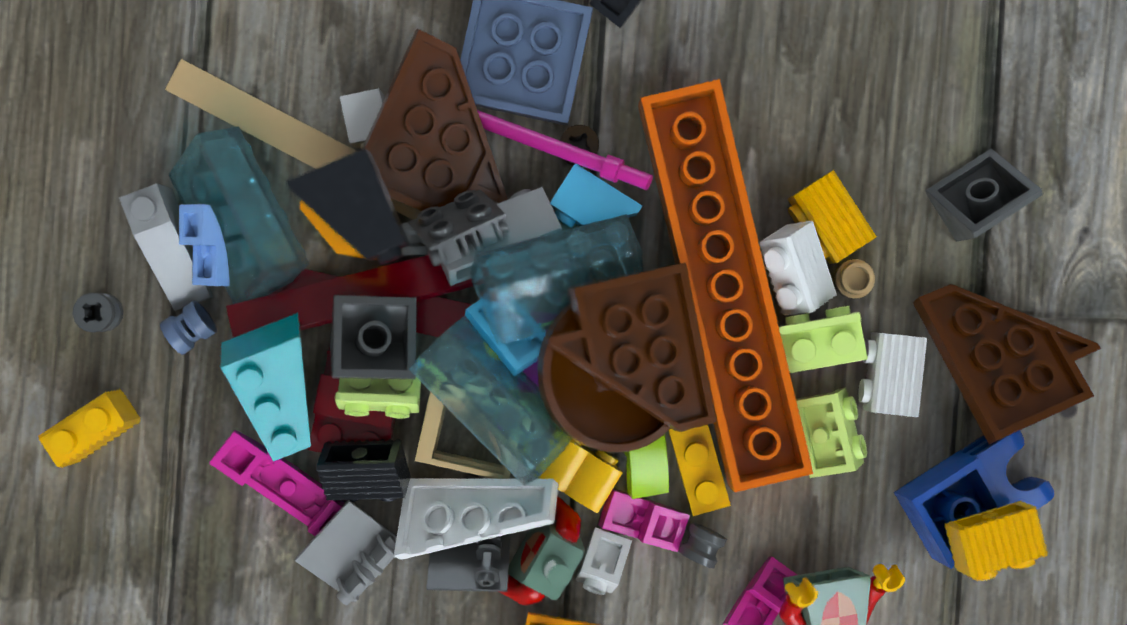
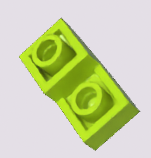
(648, 470)

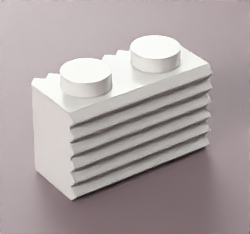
(797, 268)
(893, 374)

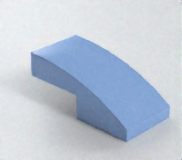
(201, 229)

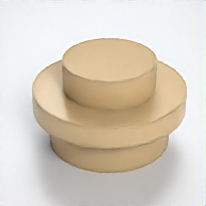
(854, 278)

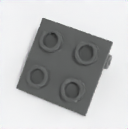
(466, 214)
(471, 566)

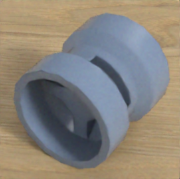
(188, 327)

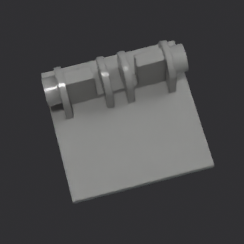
(349, 552)

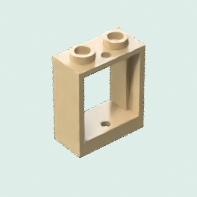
(428, 443)

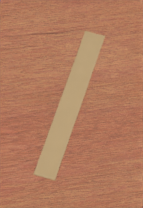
(261, 120)

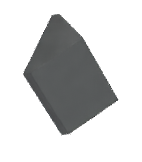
(981, 195)
(373, 337)

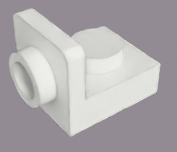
(603, 562)

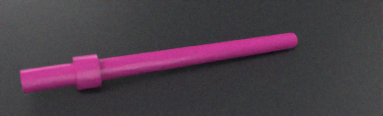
(609, 167)

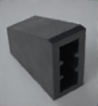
(355, 205)

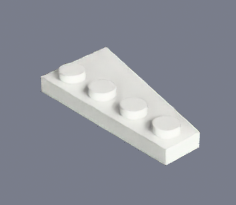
(465, 511)

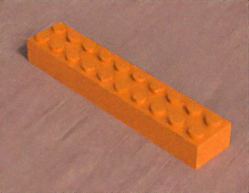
(733, 304)

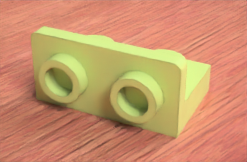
(823, 341)
(392, 396)
(832, 433)

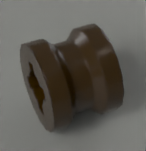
(586, 135)

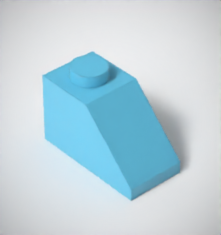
(589, 199)

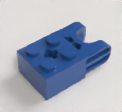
(965, 486)

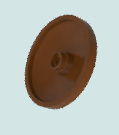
(586, 406)

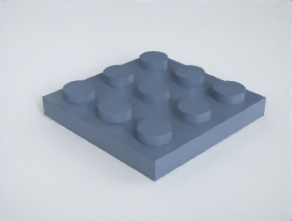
(525, 56)

